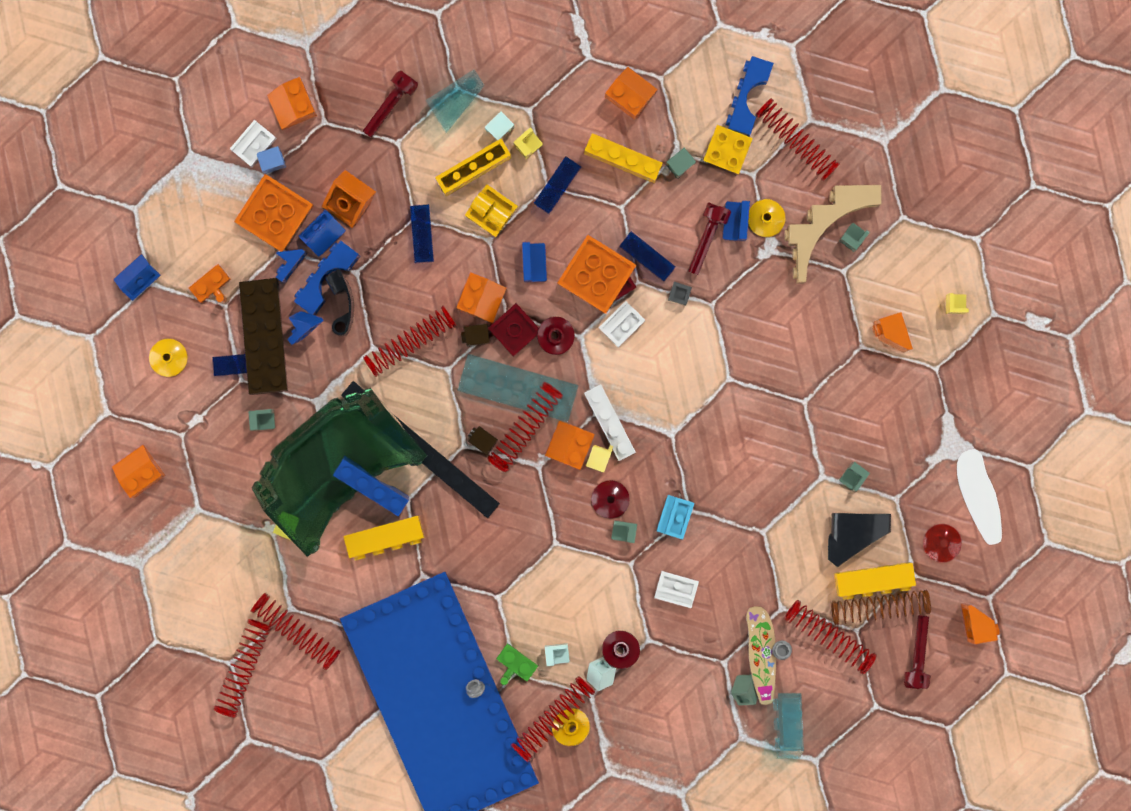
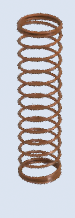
(926, 601)

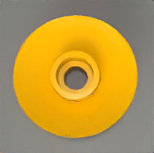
(756, 218)
(177, 360)
(579, 721)

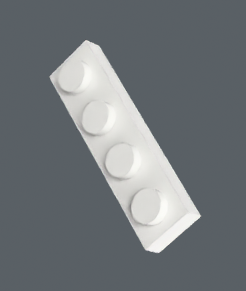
(609, 422)

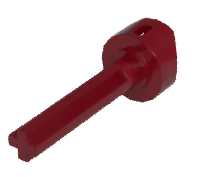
(403, 84)
(716, 216)
(917, 678)

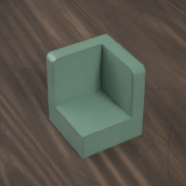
(680, 163)
(853, 237)
(261, 419)
(854, 476)
(624, 531)
(744, 690)

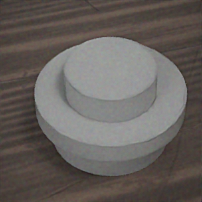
(782, 650)
(475, 688)

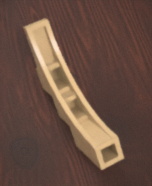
(804, 236)

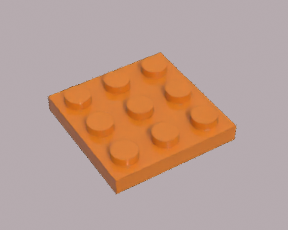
(273, 213)
(596, 274)

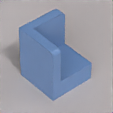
(271, 160)

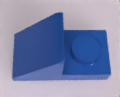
(293, 259)
(304, 325)

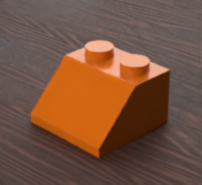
(630, 92)
(291, 103)
(348, 198)
(481, 298)
(893, 332)
(569, 445)
(137, 472)
(978, 625)

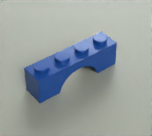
(756, 74)
(311, 296)
(363, 482)

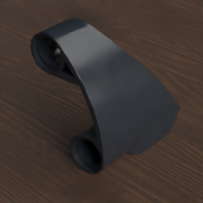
(339, 286)
(854, 533)

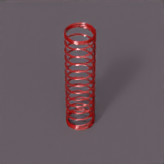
(834, 164)
(372, 366)
(553, 392)
(262, 601)
(868, 661)
(227, 712)
(526, 755)

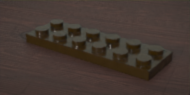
(263, 336)

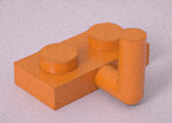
(211, 284)

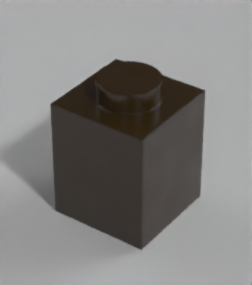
(475, 335)
(482, 440)

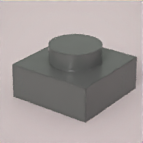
(679, 293)

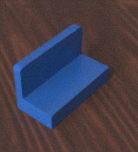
(737, 224)
(322, 233)
(534, 262)
(136, 277)

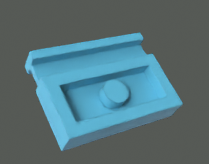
(675, 517)

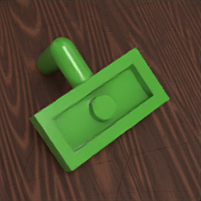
(516, 663)

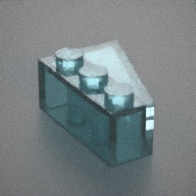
(454, 99)
(788, 725)

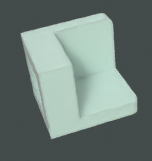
(499, 126)
(556, 654)
(600, 674)

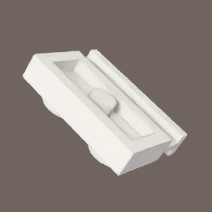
(252, 141)
(622, 324)
(676, 589)

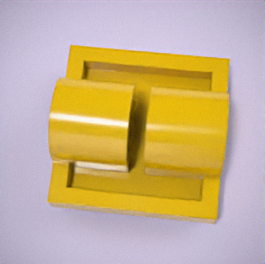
(727, 149)
(491, 210)

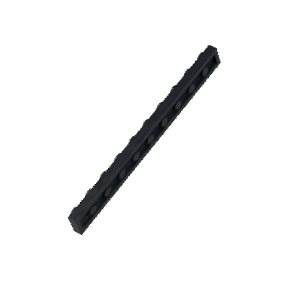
(446, 470)

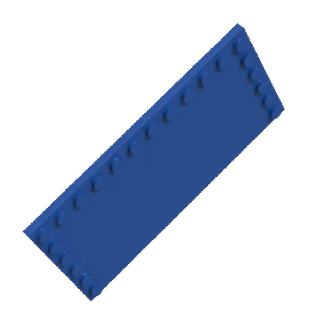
(418, 668)

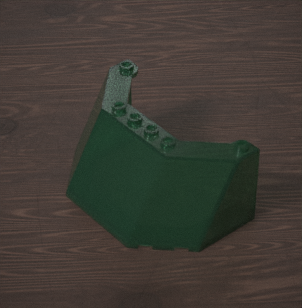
(299, 480)

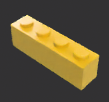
(623, 158)
(473, 167)
(383, 537)
(875, 579)

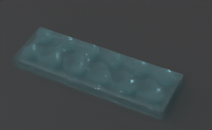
(515, 387)

